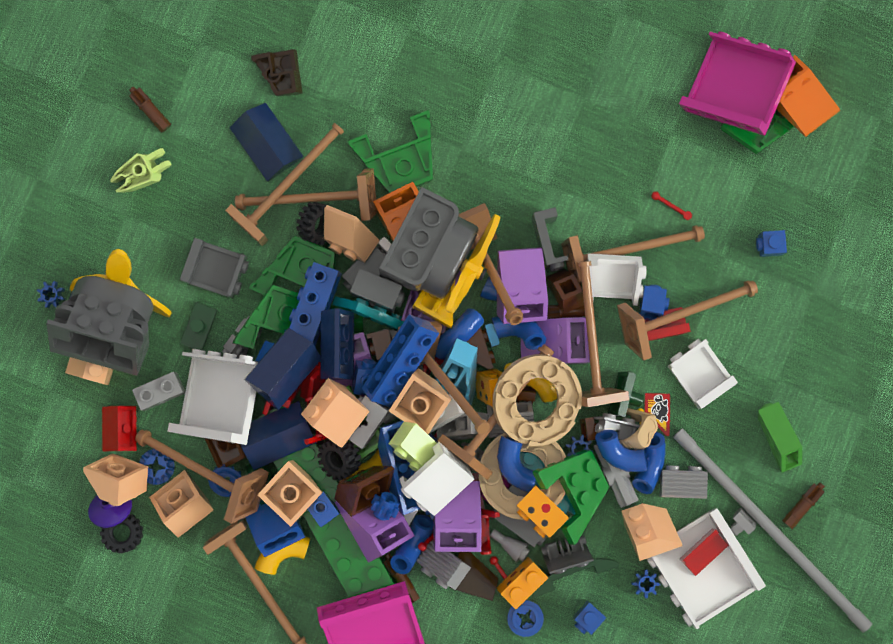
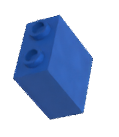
(271, 531)

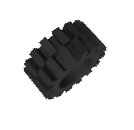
(308, 221)
(332, 464)
(125, 546)

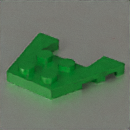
(758, 142)
(403, 163)
(293, 264)
(270, 314)
(583, 485)

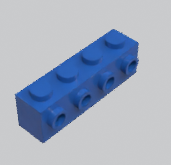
(313, 299)
(400, 360)

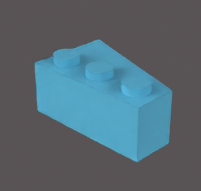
(461, 368)

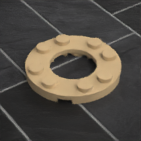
(567, 406)
(495, 491)

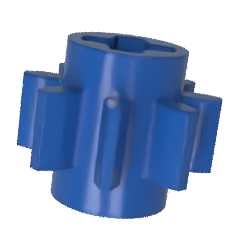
(50, 300)
(580, 442)
(385, 506)
(650, 588)

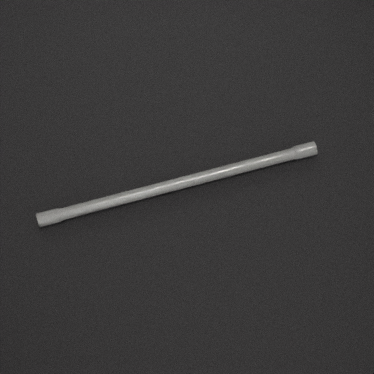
(853, 613)

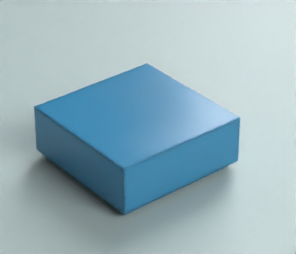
(492, 335)

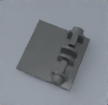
(560, 561)

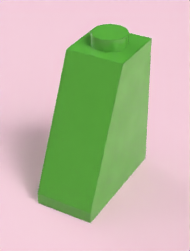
(780, 436)

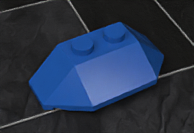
(400, 466)

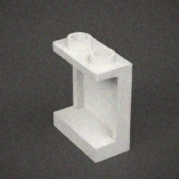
(617, 276)
(701, 373)
(437, 480)

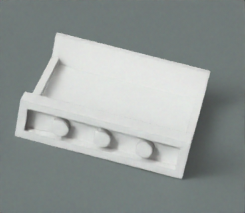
(217, 397)
(718, 584)

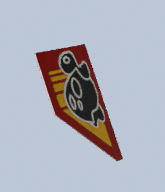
(659, 406)

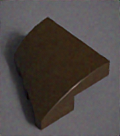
(281, 71)
(479, 579)

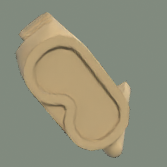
(644, 434)

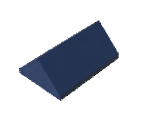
(266, 141)
(337, 344)
(283, 368)
(277, 436)

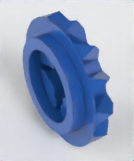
(224, 472)
(162, 475)
(526, 629)

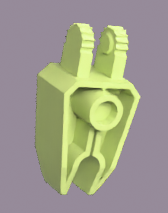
(140, 171)

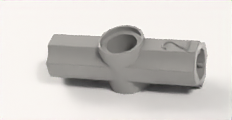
(618, 481)

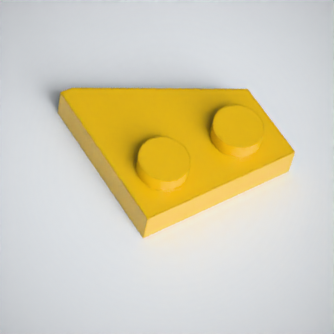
(435, 307)

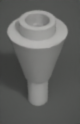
(515, 548)

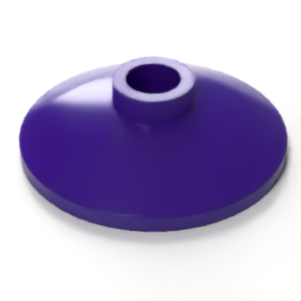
(107, 515)

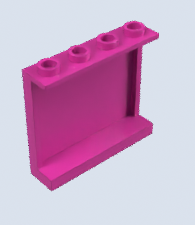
(739, 83)
(372, 618)

